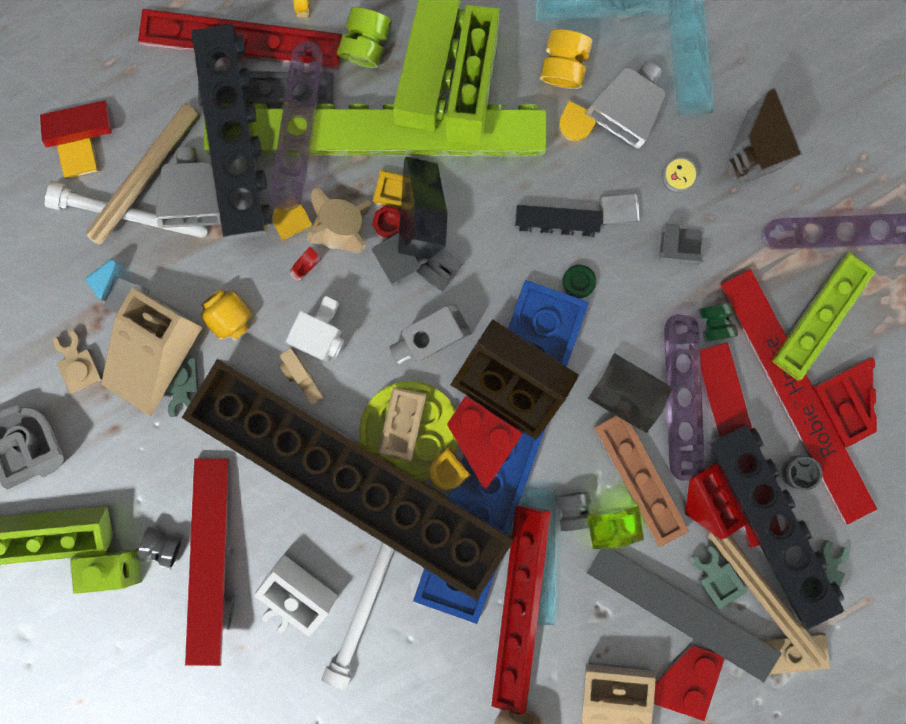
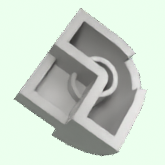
(26, 446)

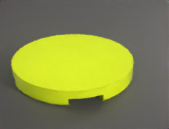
(433, 431)

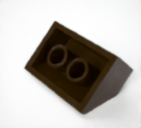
(763, 141)
(515, 379)

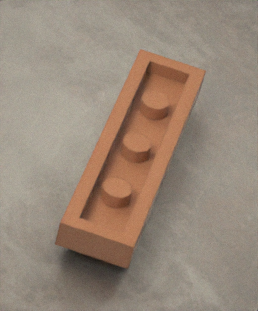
(641, 480)

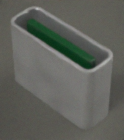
(619, 209)

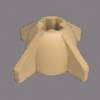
(337, 222)

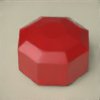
(386, 221)

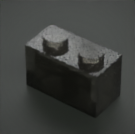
(630, 393)

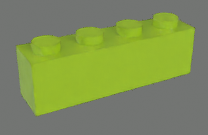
(427, 64)
(472, 75)
(55, 535)

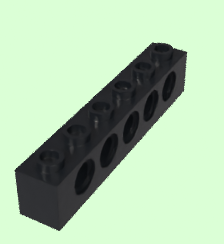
(210, 46)
(827, 598)

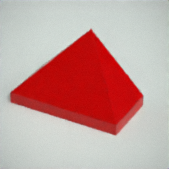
(713, 503)

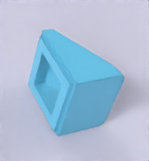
(103, 278)

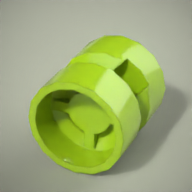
(364, 37)

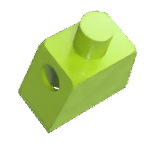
(105, 571)

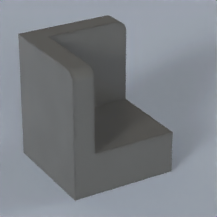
(680, 245)
(393, 263)

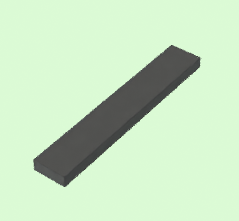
(684, 613)

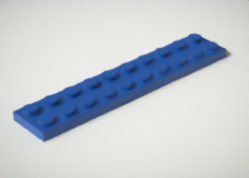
(551, 324)

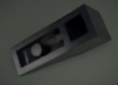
(422, 210)

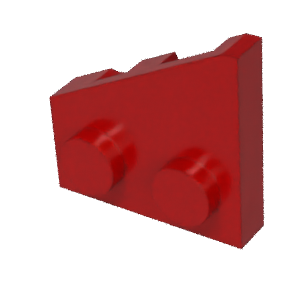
(851, 401)

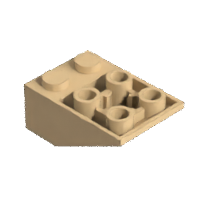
(146, 350)
(618, 695)

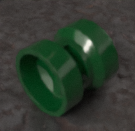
(717, 321)

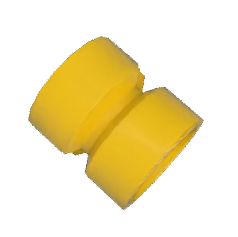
(566, 53)

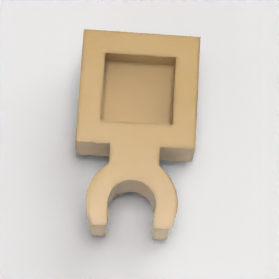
(78, 367)
(294, 369)

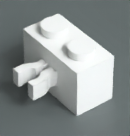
(315, 334)
(295, 597)

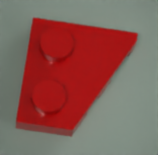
(482, 438)
(689, 682)

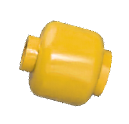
(226, 314)

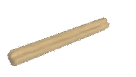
(142, 174)
(770, 600)

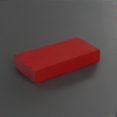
(75, 124)

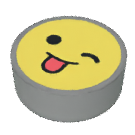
(680, 174)

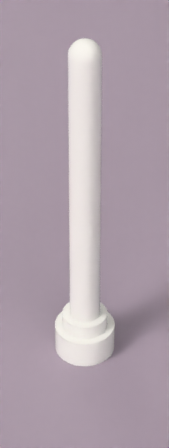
(60, 197)
(338, 673)

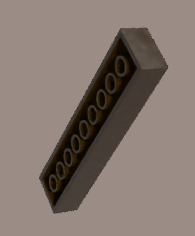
(348, 478)

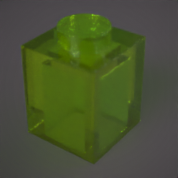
(615, 527)

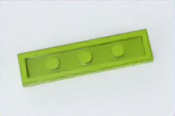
(823, 316)

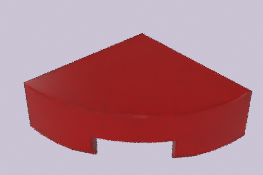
(305, 264)

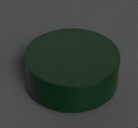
(579, 281)

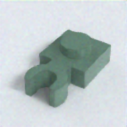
(183, 382)
(720, 581)
(810, 584)

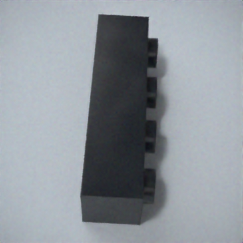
(557, 219)

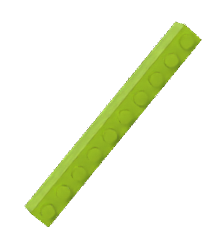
(373, 133)

